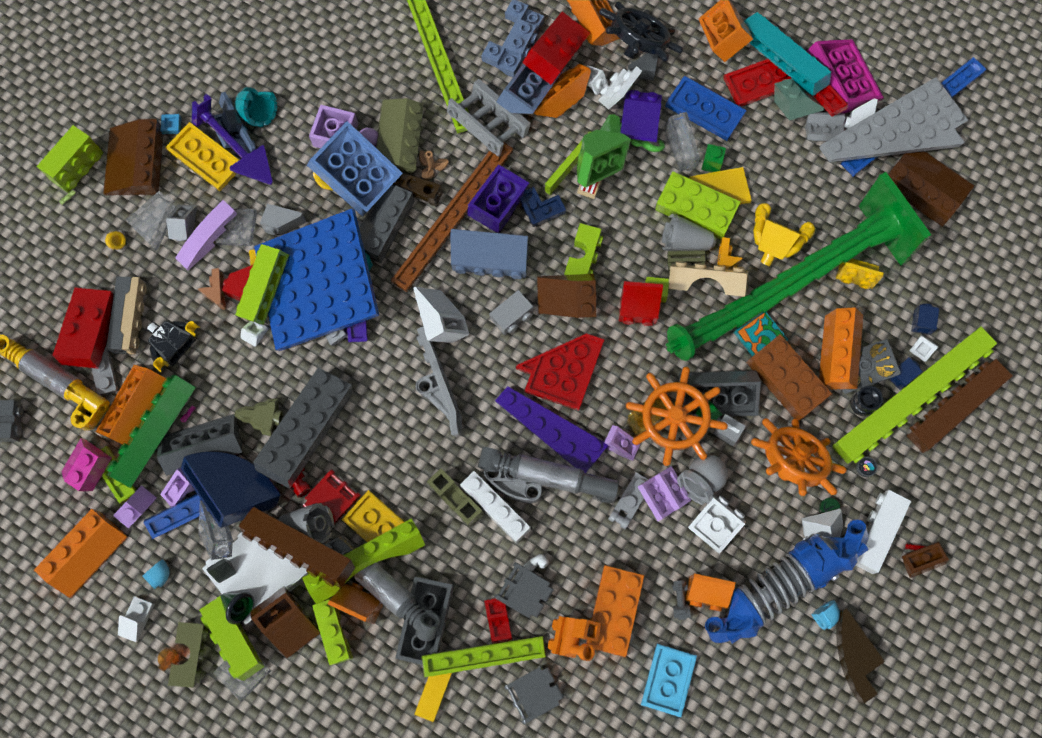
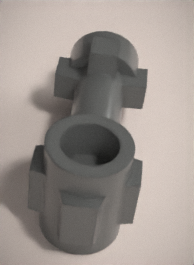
(681, 611)

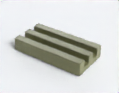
(685, 254)

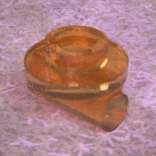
(167, 657)

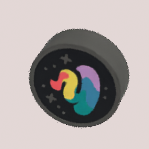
(866, 467)

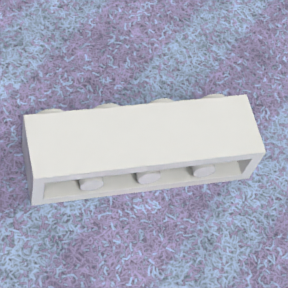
(495, 507)
(882, 529)

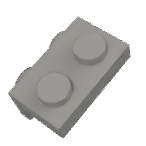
(823, 127)

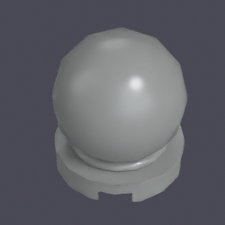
(704, 478)

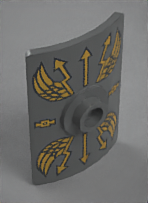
(875, 364)

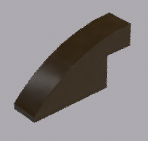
(856, 656)

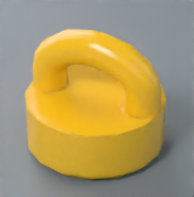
(115, 240)

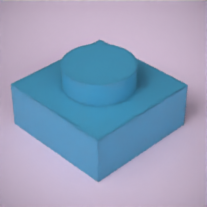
(170, 123)

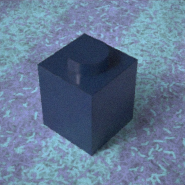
(925, 319)
(908, 371)

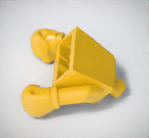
(778, 239)

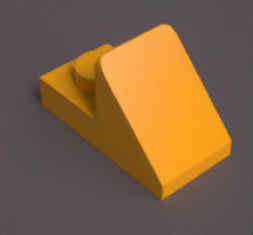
(725, 257)

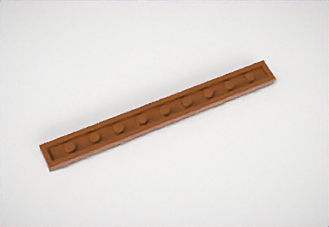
(447, 220)

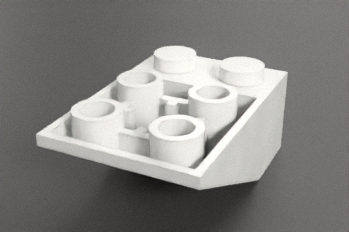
(439, 316)

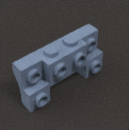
(518, 42)

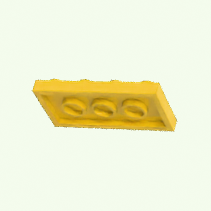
(203, 156)

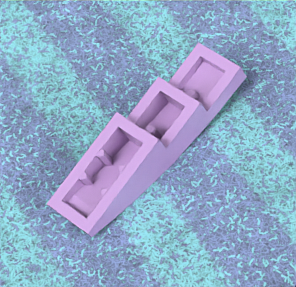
(205, 234)

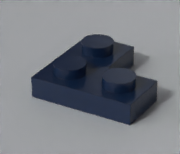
(539, 211)

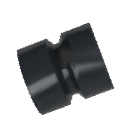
(866, 400)

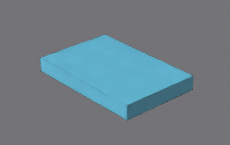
(668, 680)

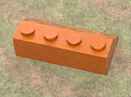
(589, 18)
(841, 348)
(130, 404)
(81, 553)

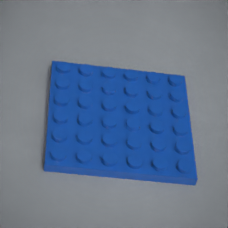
(322, 283)

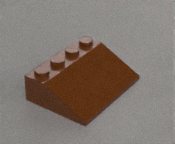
(134, 158)
(930, 185)

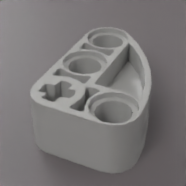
(514, 488)

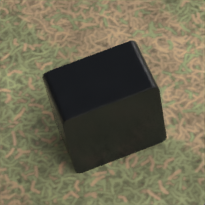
(231, 122)

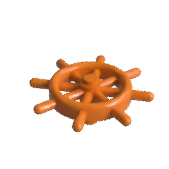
(676, 416)
(798, 457)

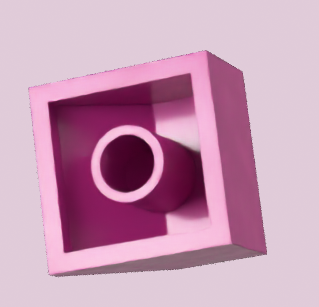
(85, 466)

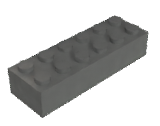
(303, 428)

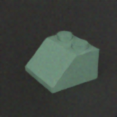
(795, 100)

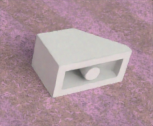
(860, 113)

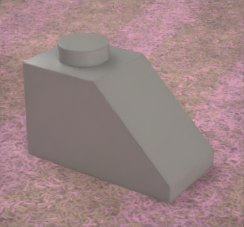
(280, 220)
(181, 222)

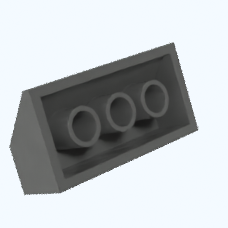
(385, 221)
(738, 391)
(213, 436)

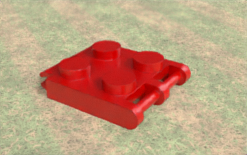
(332, 495)

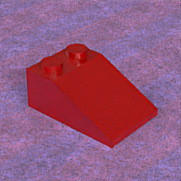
(640, 303)

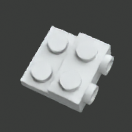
(618, 87)
(717, 523)

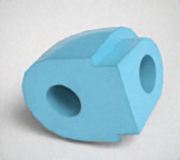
(157, 574)
(827, 615)

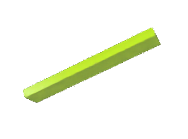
(483, 656)

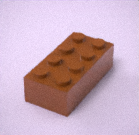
(789, 378)

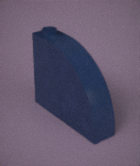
(229, 485)

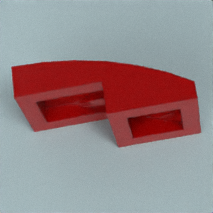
(498, 621)

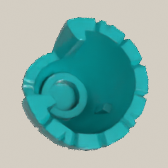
(256, 107)

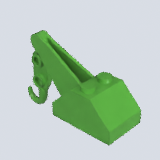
(605, 152)

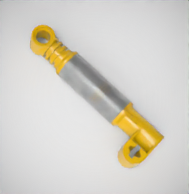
(58, 381)

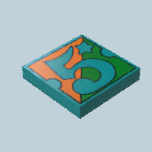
(758, 333)

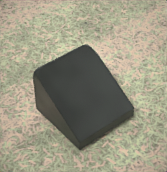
(221, 570)

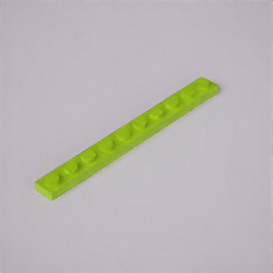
(436, 55)

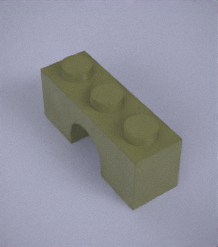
(455, 497)
(187, 674)

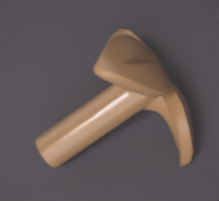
(427, 159)

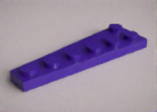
(563, 437)

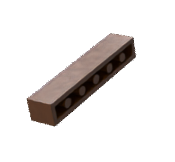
(959, 405)
(296, 547)

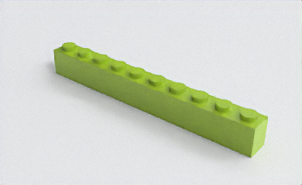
(912, 396)

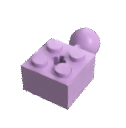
(330, 120)

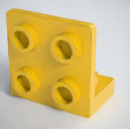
(859, 273)

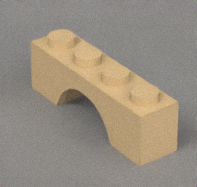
(732, 280)

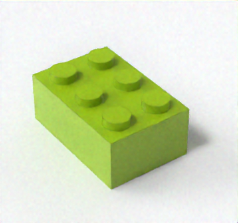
(70, 159)

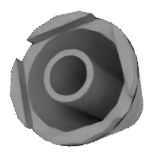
(686, 236)
(312, 521)

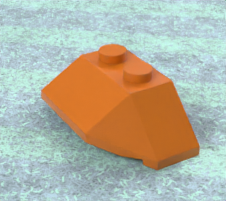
(565, 92)

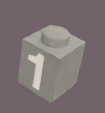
(733, 431)

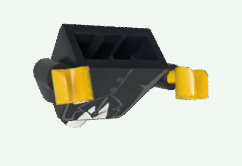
(170, 341)

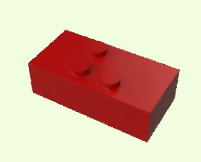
(556, 47)
(85, 328)

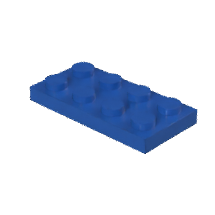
(705, 108)

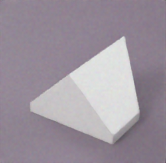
(825, 524)

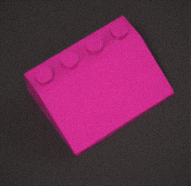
(848, 71)

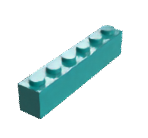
(787, 54)

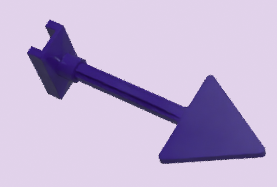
(252, 164)

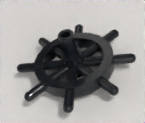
(640, 31)

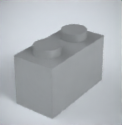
(511, 313)

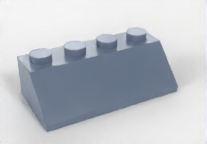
(524, 91)

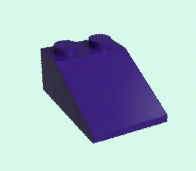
(641, 115)
(497, 199)

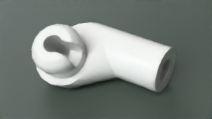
(535, 561)

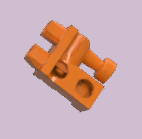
(569, 633)

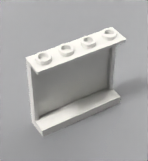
(257, 572)

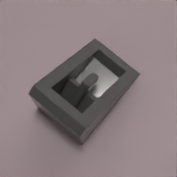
(647, 64)

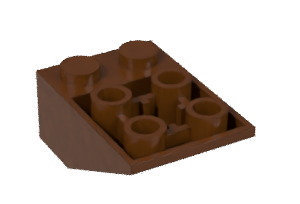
(284, 622)

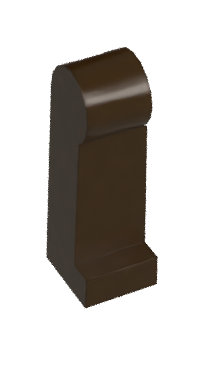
(420, 188)

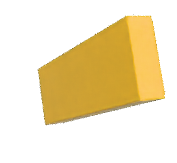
(432, 696)

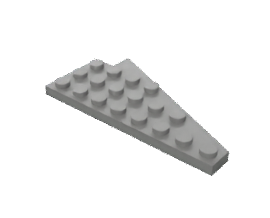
(911, 124)

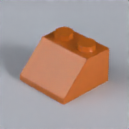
(709, 592)

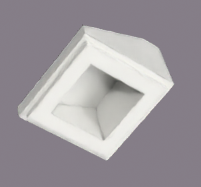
(253, 333)
(923, 348)

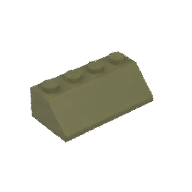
(400, 132)

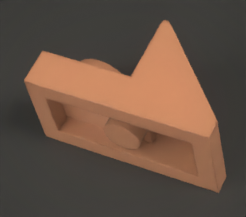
(215, 292)

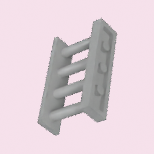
(488, 97)

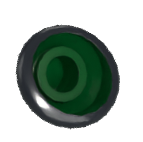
(237, 606)

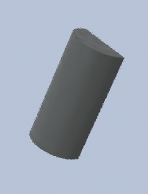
(433, 597)

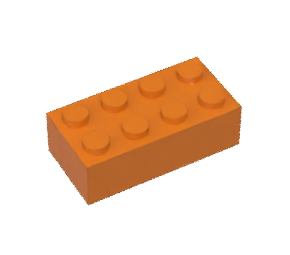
(615, 610)

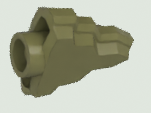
(262, 416)

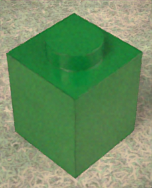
(713, 158)

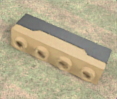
(126, 315)

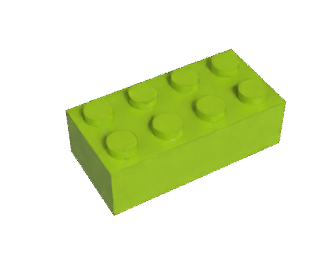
(697, 204)

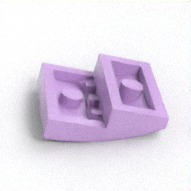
(664, 493)

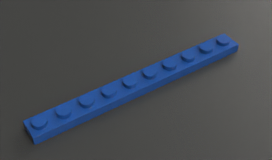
(953, 84)

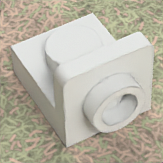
(596, 80)

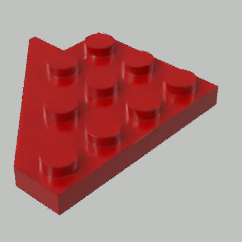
(563, 371)

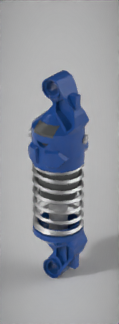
(803, 569)

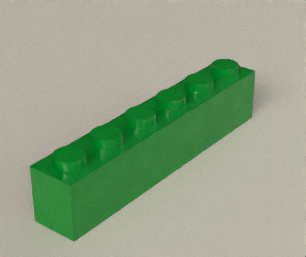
(150, 431)

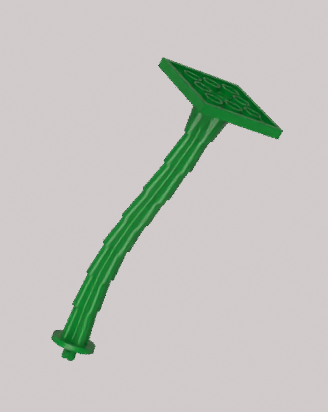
(887, 221)

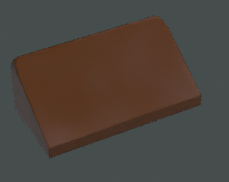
(924, 559)

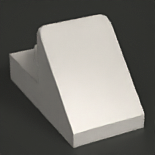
(134, 621)

